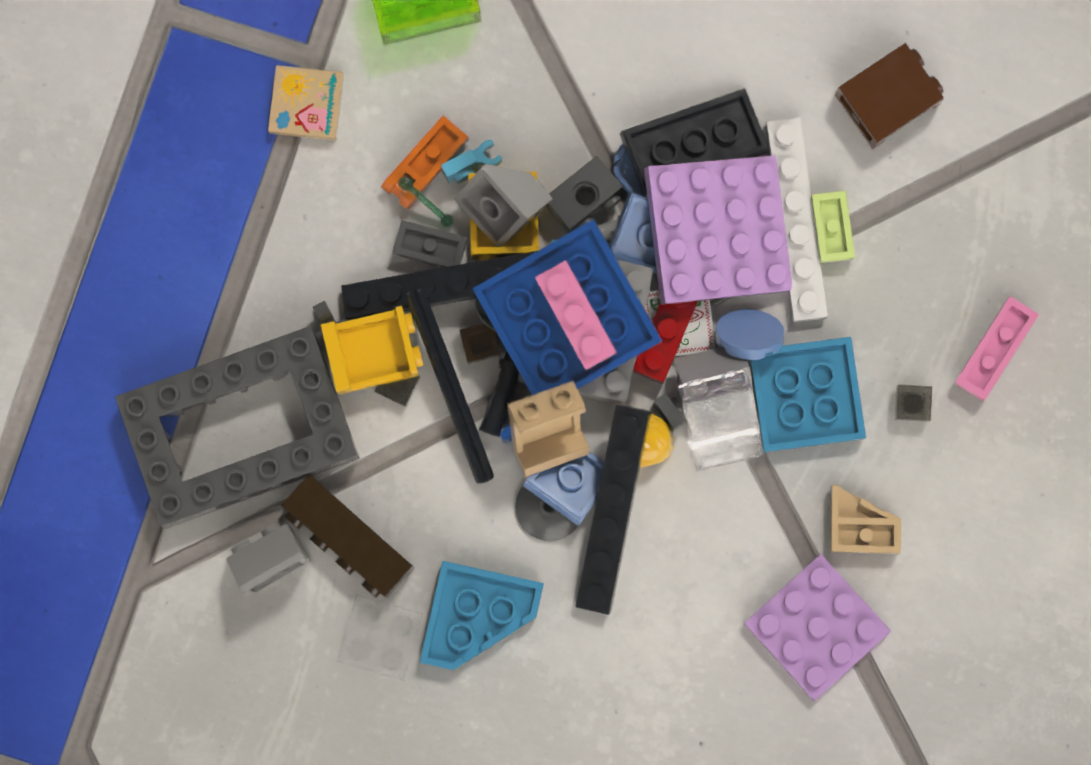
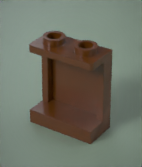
(889, 94)

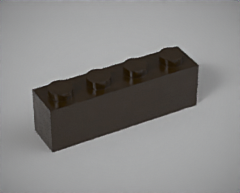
(347, 536)

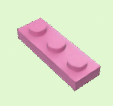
(576, 315)
(996, 348)

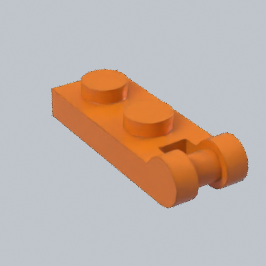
(425, 160)

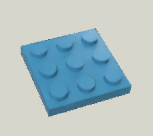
(808, 395)

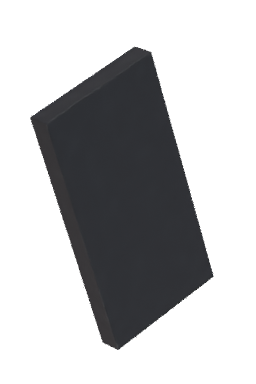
(701, 133)

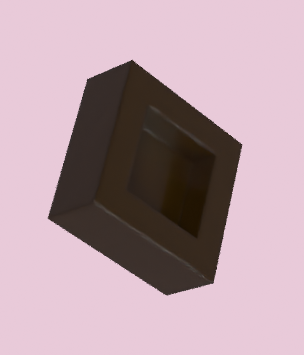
(479, 343)

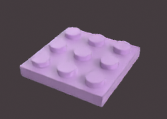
(817, 627)

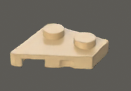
(861, 526)

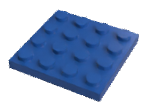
(532, 329)

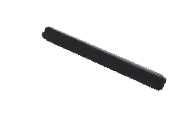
(450, 385)

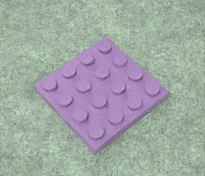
(718, 229)

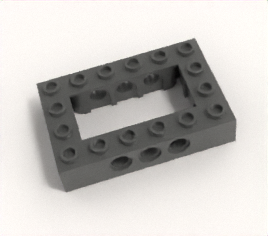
(186, 500)

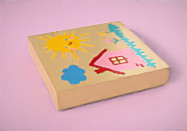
(306, 102)

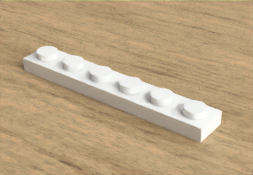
(807, 289)

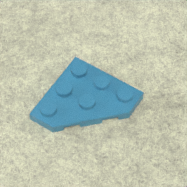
(475, 612)

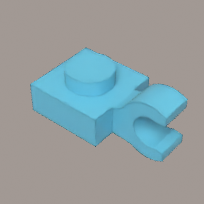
(460, 166)

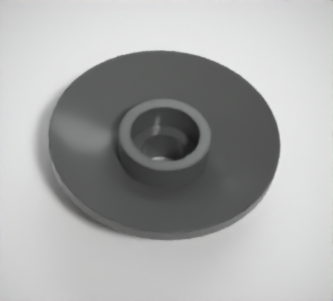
(538, 522)

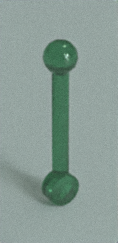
(407, 184)

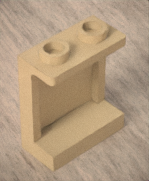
(548, 429)

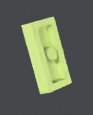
(833, 226)

